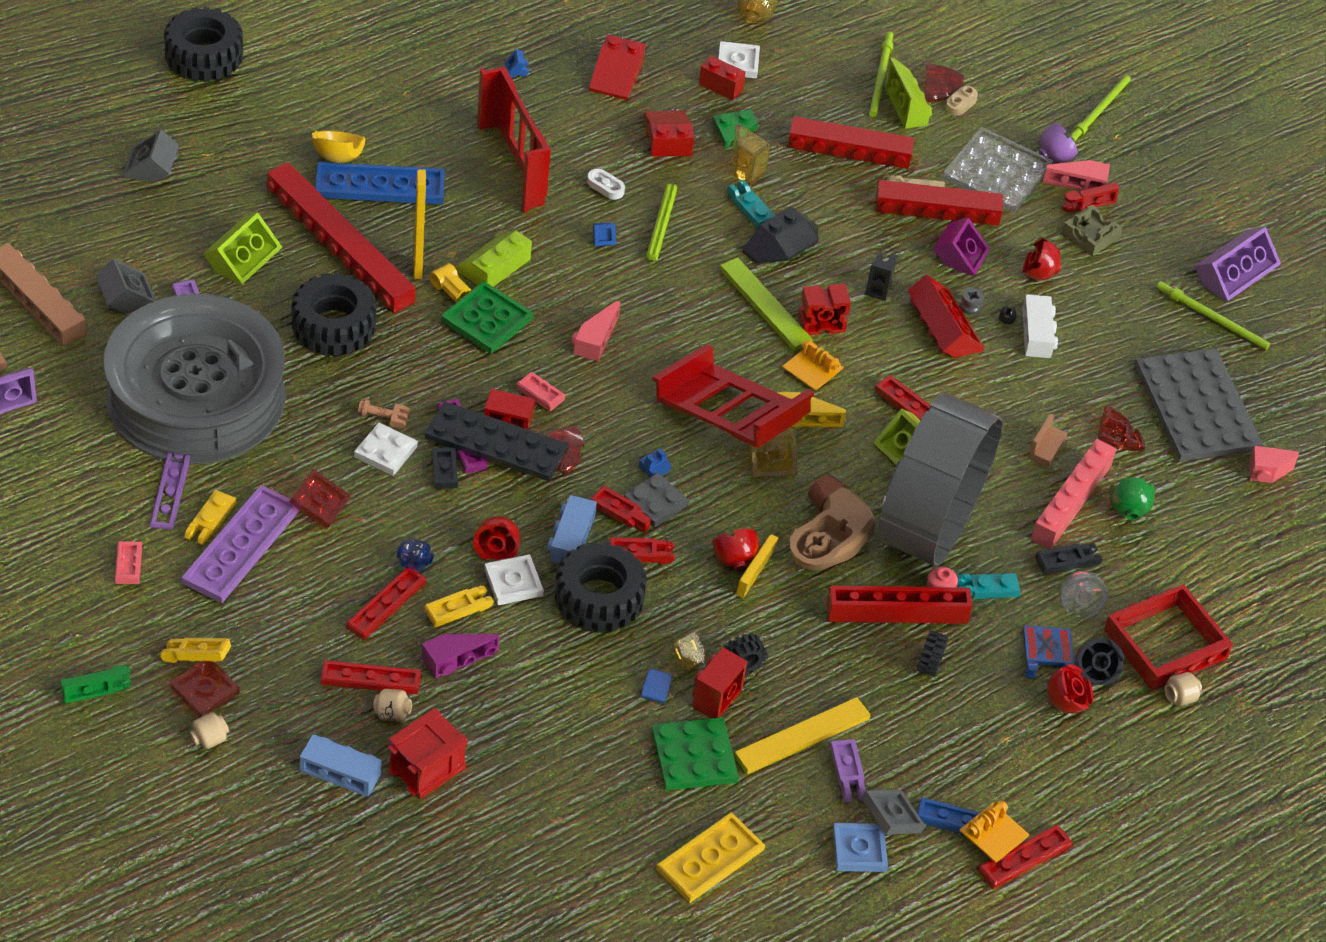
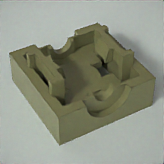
(1091, 235)

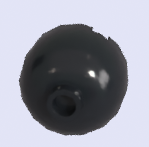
(1100, 661)

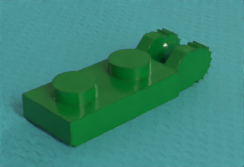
(95, 684)

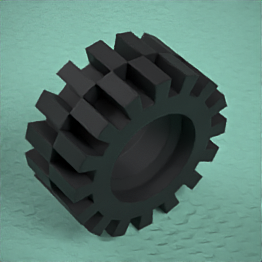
(750, 649)
(932, 653)

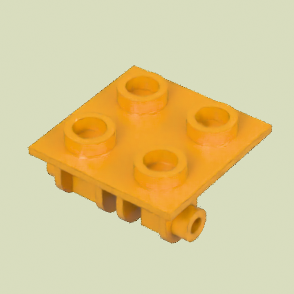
(813, 365)
(994, 831)

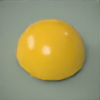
(337, 145)

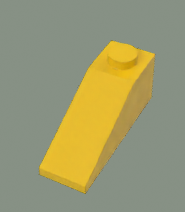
(821, 415)

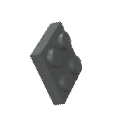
(657, 499)
(893, 811)

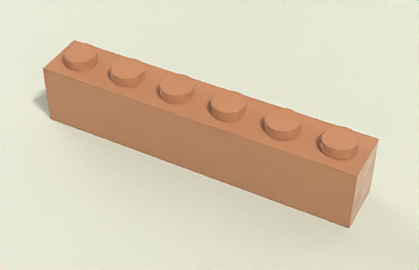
(40, 297)

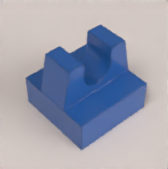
(517, 64)
(604, 234)
(655, 463)

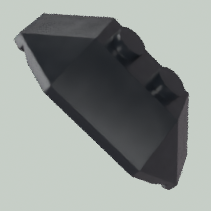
(782, 237)

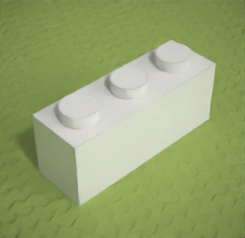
(1039, 326)

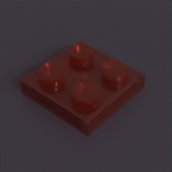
(320, 498)
(204, 687)

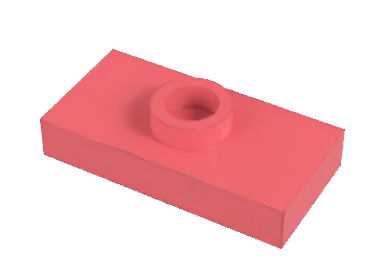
(541, 391)
(128, 562)

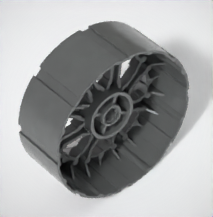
(939, 478)

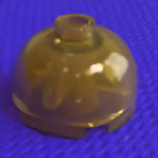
(757, 9)

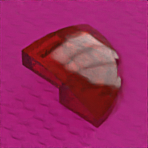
(941, 82)
(1118, 432)
(575, 439)

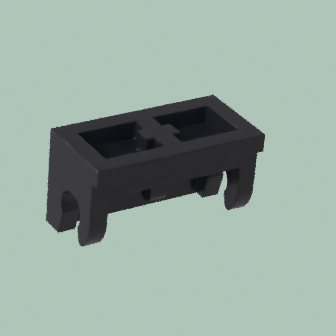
(881, 277)

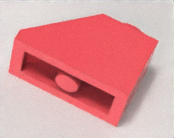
(1271, 463)

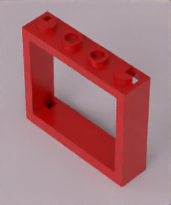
(1180, 596)

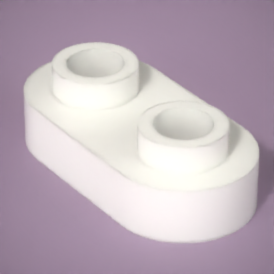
(606, 184)

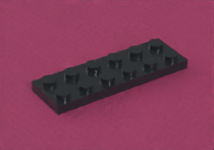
(497, 441)

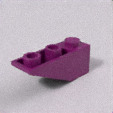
(454, 651)

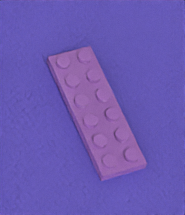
(240, 544)

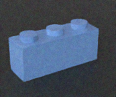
(573, 527)
(340, 765)

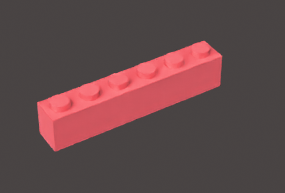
(1073, 494)

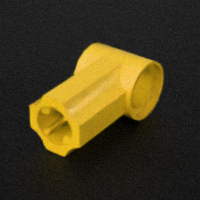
(448, 280)

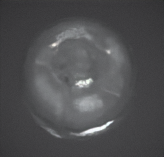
(1083, 593)

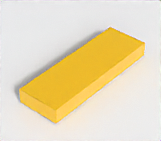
(756, 566)

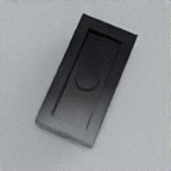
(444, 468)

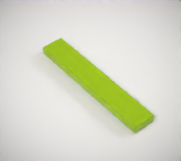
(765, 303)

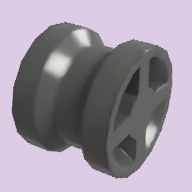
(971, 301)

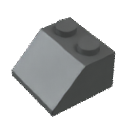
(152, 158)
(124, 287)

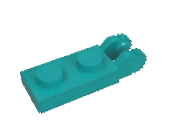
(749, 203)
(990, 585)

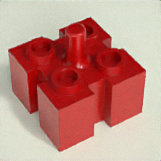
(824, 309)

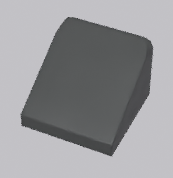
(238, 356)

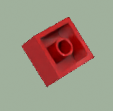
(719, 683)

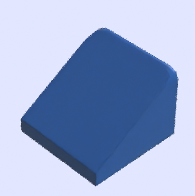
(657, 685)

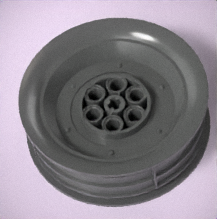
(179, 388)

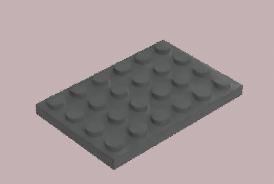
(1198, 404)

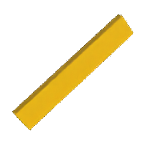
(419, 223)
(802, 735)

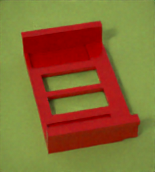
(497, 108)
(698, 378)

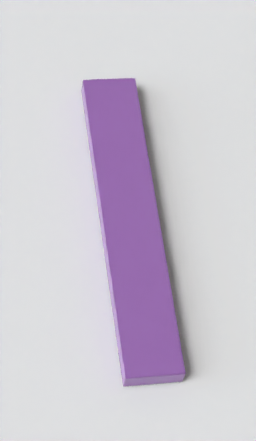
(175, 475)

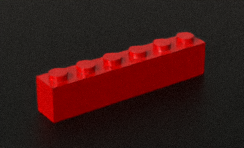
(851, 142)
(939, 202)
(899, 604)

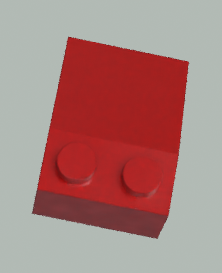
(617, 67)
(669, 133)

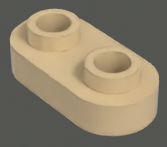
(961, 100)

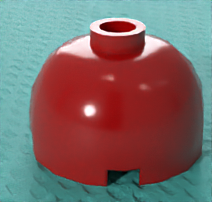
(1043, 261)
(497, 539)
(736, 549)
(1069, 690)

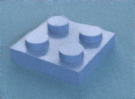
(859, 847)

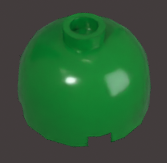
(1132, 497)

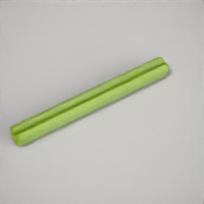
(661, 222)

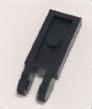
(1068, 558)

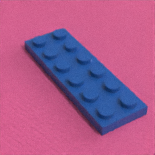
(377, 182)

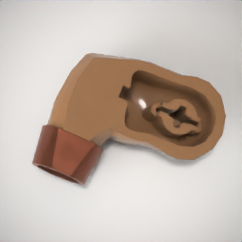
(837, 531)

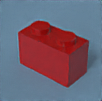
(722, 77)
(510, 408)

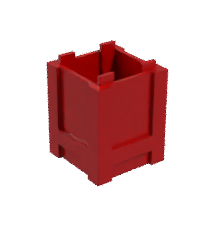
(427, 753)

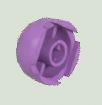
(1056, 145)

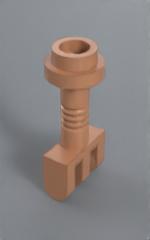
(398, 415)

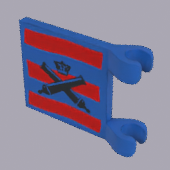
(1046, 647)

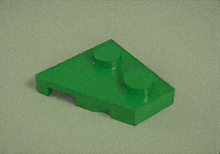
(726, 124)

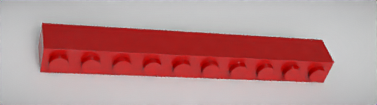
(340, 237)

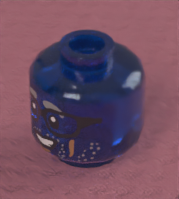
(415, 554)

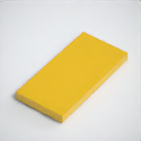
(710, 857)

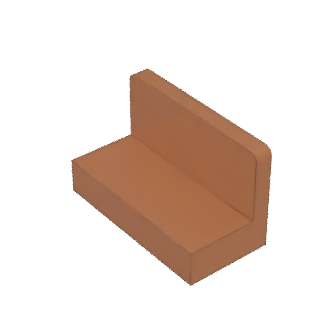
(1047, 443)

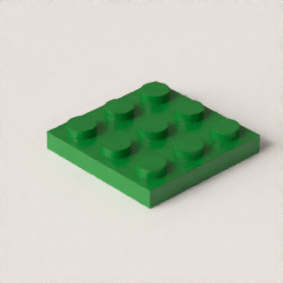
(487, 317)
(694, 754)

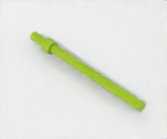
(886, 49)
(1082, 127)
(1177, 295)

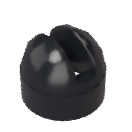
(1007, 319)

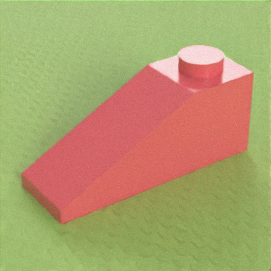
(1077, 175)
(595, 333)

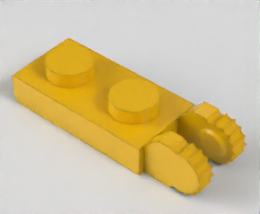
(211, 516)
(458, 605)
(196, 649)

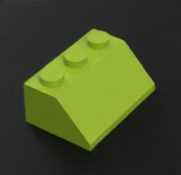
(906, 96)
(243, 249)
(497, 259)
(897, 435)

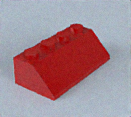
(944, 318)

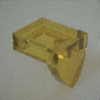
(689, 650)

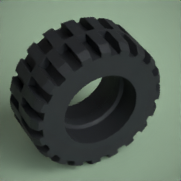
(203, 61)
(333, 334)
(600, 610)

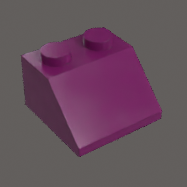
(962, 247)

